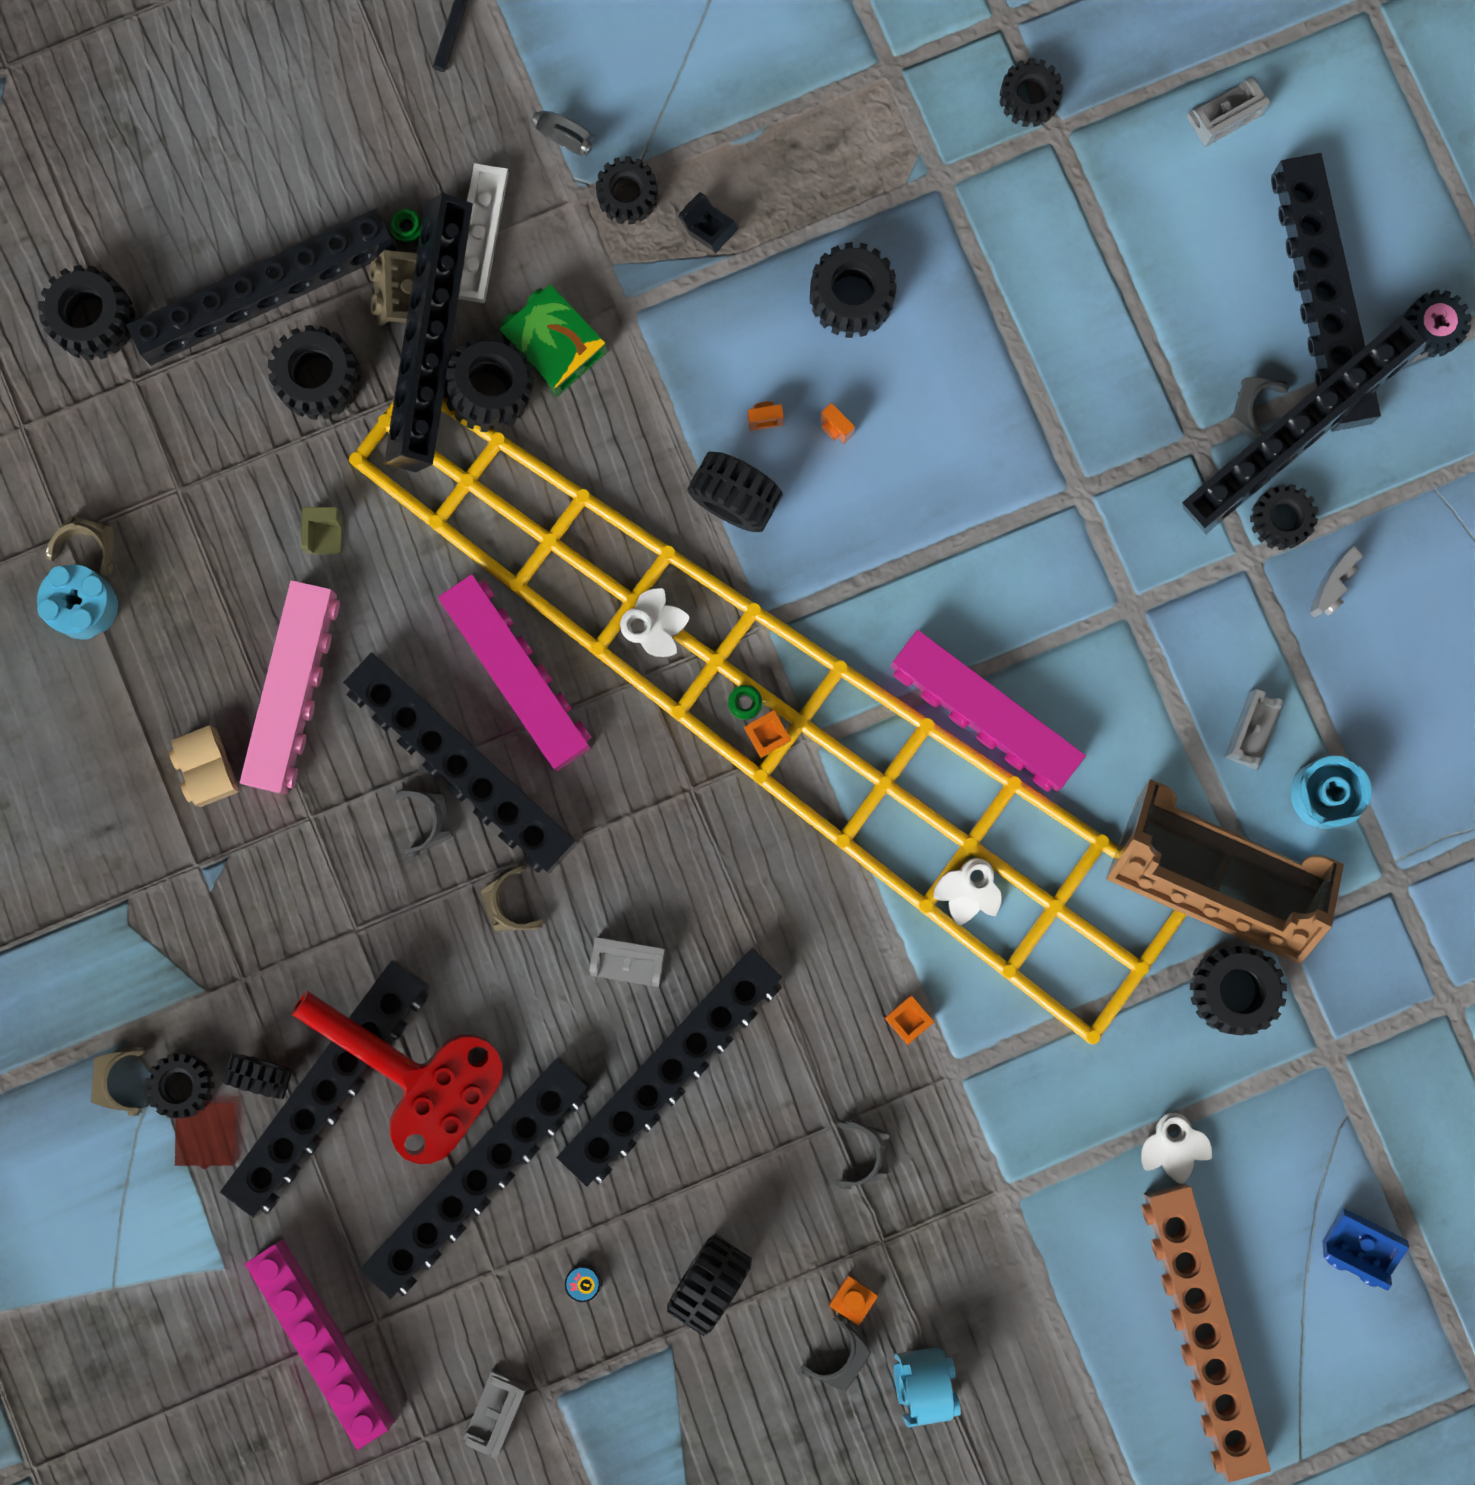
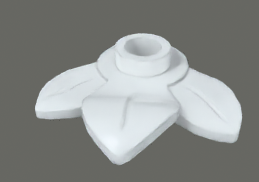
(659, 622)
(969, 896)
(1177, 1152)

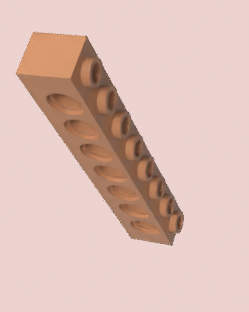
(1249, 1454)

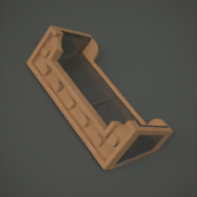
(1225, 877)

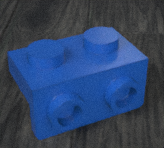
(1363, 1249)

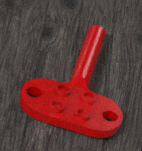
(438, 1095)

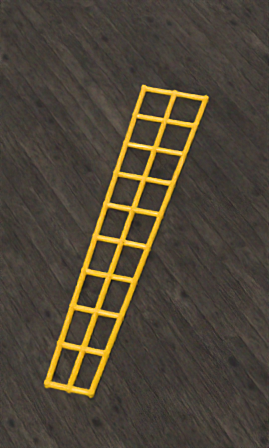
(798, 721)

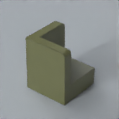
(321, 530)

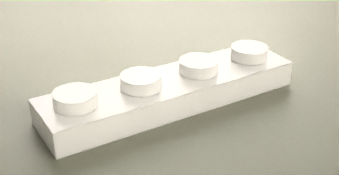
(487, 195)

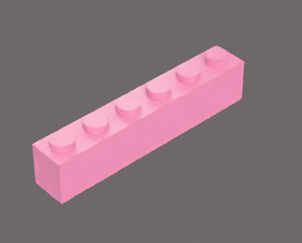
(290, 687)

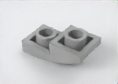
(1331, 588)

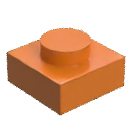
(765, 416)
(836, 424)
(767, 734)
(909, 1020)
(853, 1300)

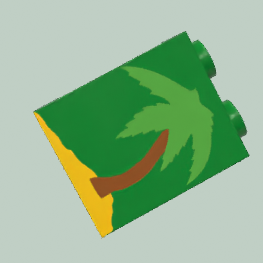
(553, 338)

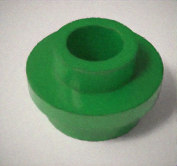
(401, 217)
(745, 691)

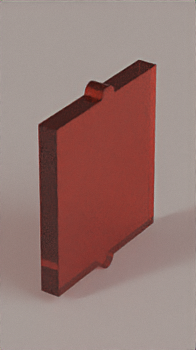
(206, 1137)

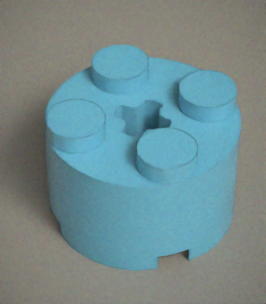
(59, 593)
(1336, 773)
(925, 1386)

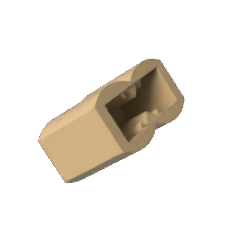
(203, 766)

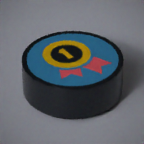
(582, 1283)

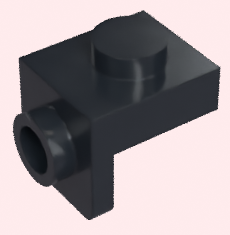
(707, 223)

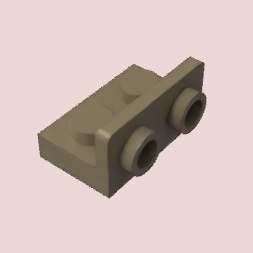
(393, 282)

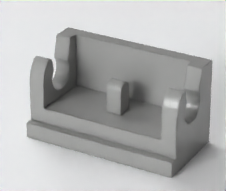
(1228, 112)
(1254, 729)
(627, 962)
(494, 1414)

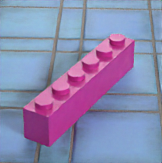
(514, 672)
(987, 711)
(320, 1344)

